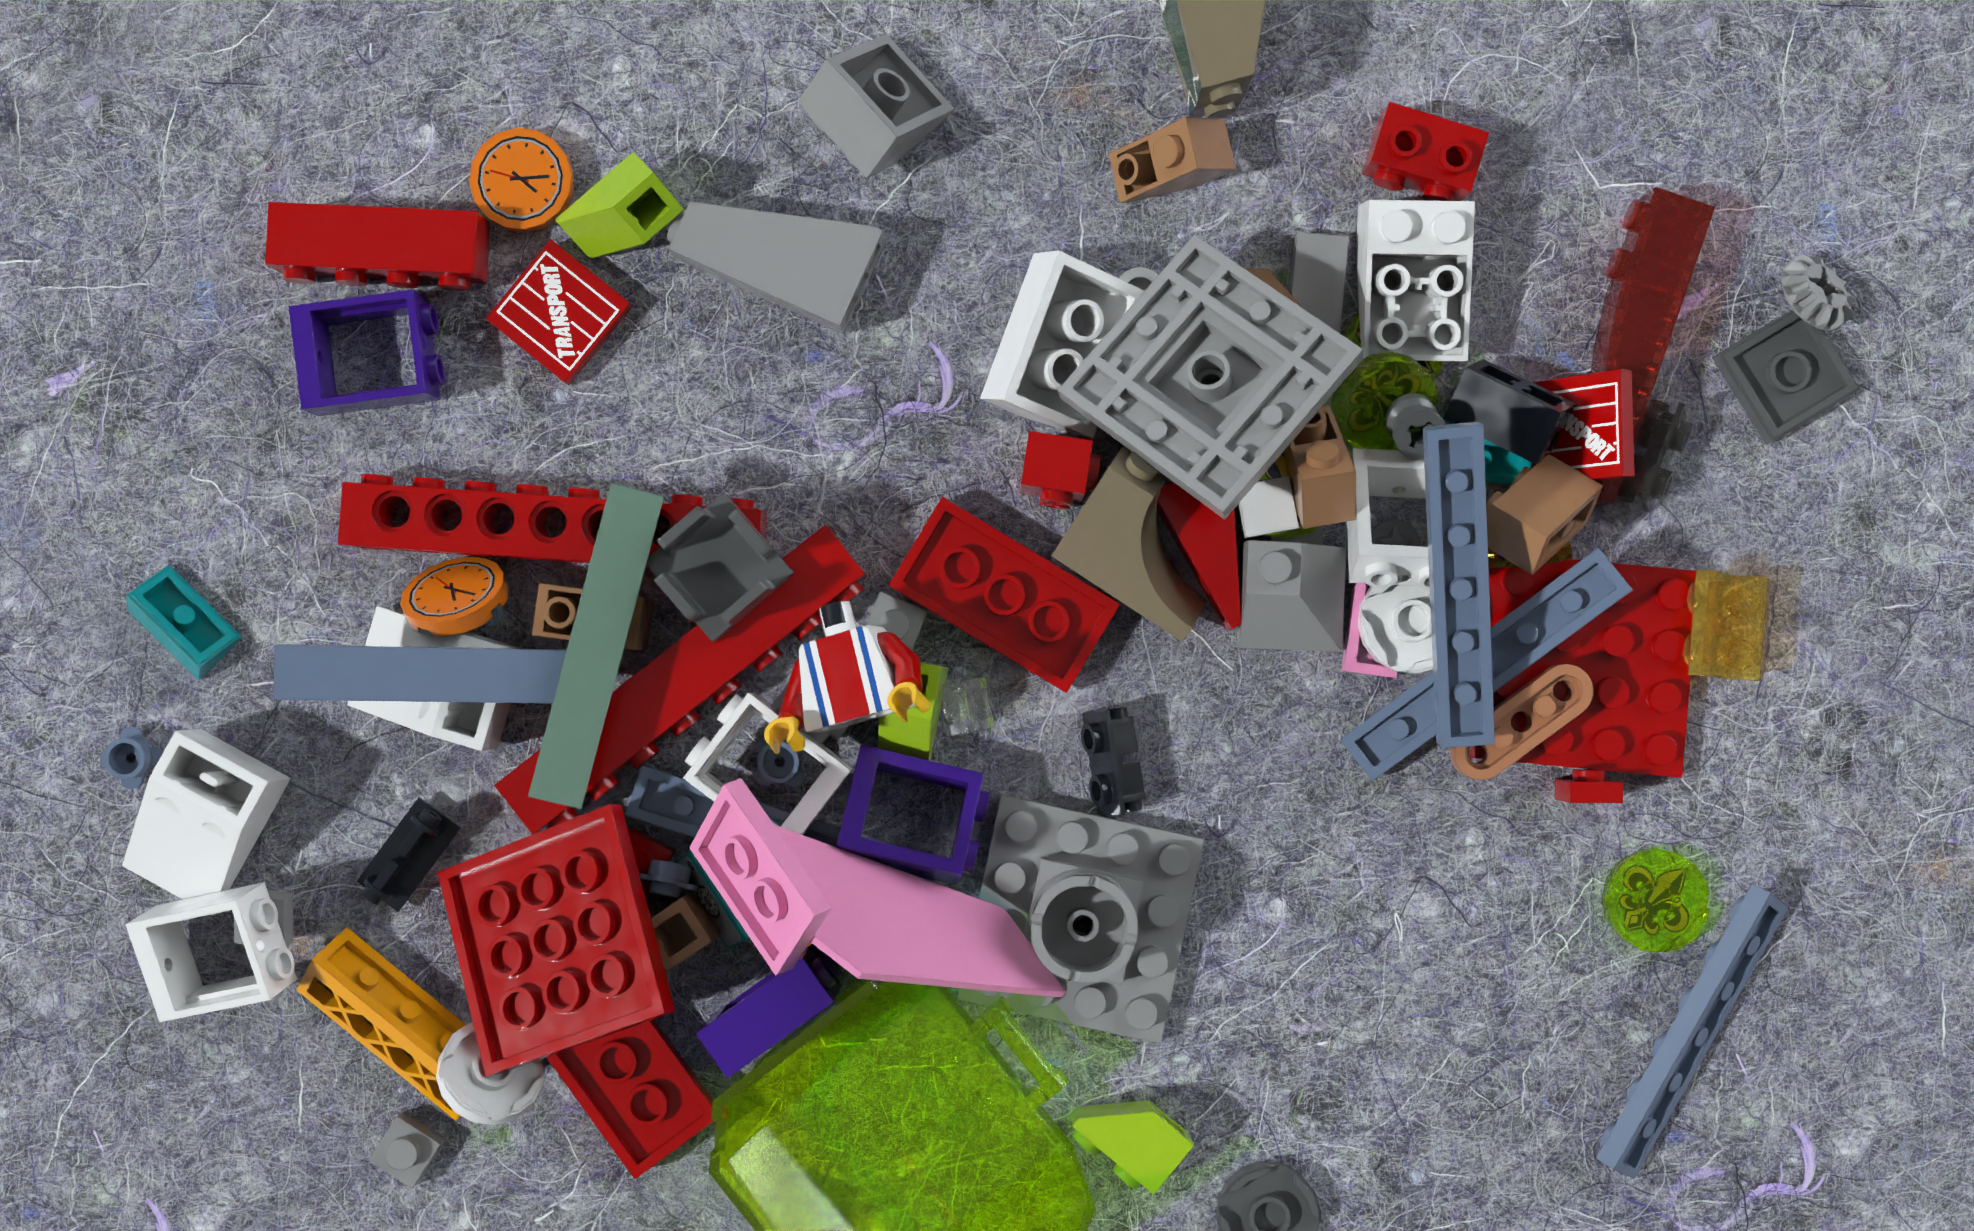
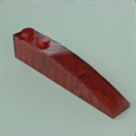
(1647, 294)

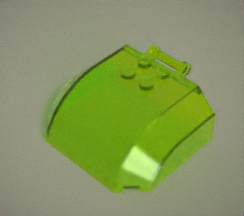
(898, 1122)

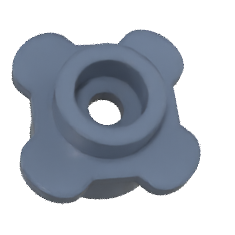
(116, 755)
(770, 773)
(668, 879)

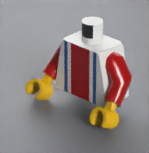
(846, 680)

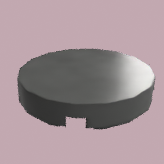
(1267, 1199)

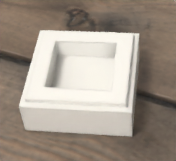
(1268, 508)

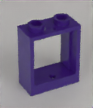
(315, 360)
(908, 860)
(770, 1010)

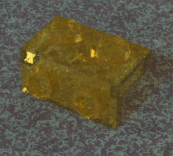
(1727, 626)

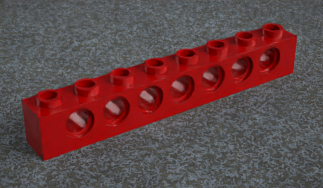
(369, 524)

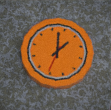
(521, 180)
(454, 596)

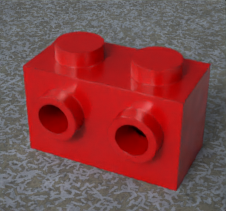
(1424, 154)
(1058, 469)

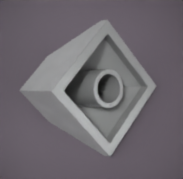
(1291, 596)

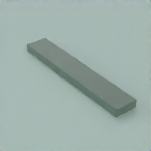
(596, 646)

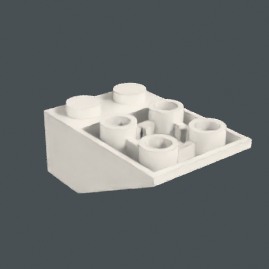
(1415, 277)
(462, 723)
(201, 815)

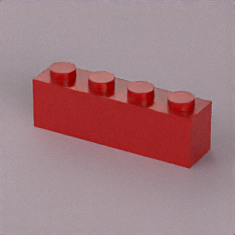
(377, 244)

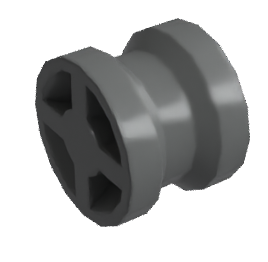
(1409, 413)

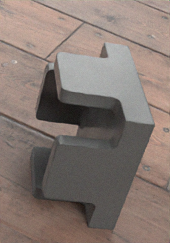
(717, 566)

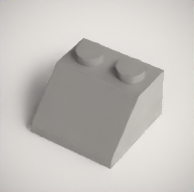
(874, 104)

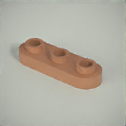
(1543, 718)

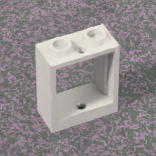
(1380, 565)
(735, 717)
(178, 988)

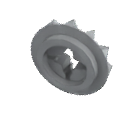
(1816, 293)

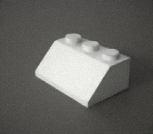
(1052, 328)

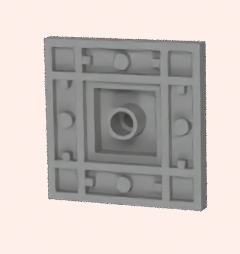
(1210, 375)
(1125, 876)

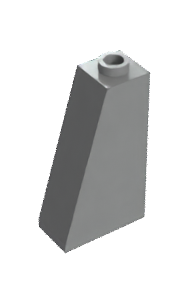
(783, 258)

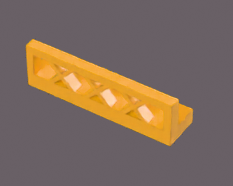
(394, 1004)

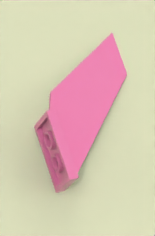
(856, 909)

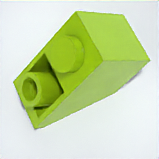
(620, 210)
(917, 734)
(1134, 1136)

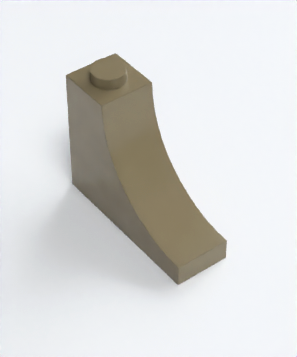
(1120, 549)

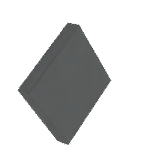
(1785, 375)

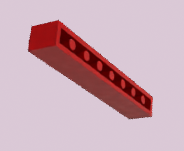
(694, 671)

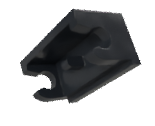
(1512, 410)

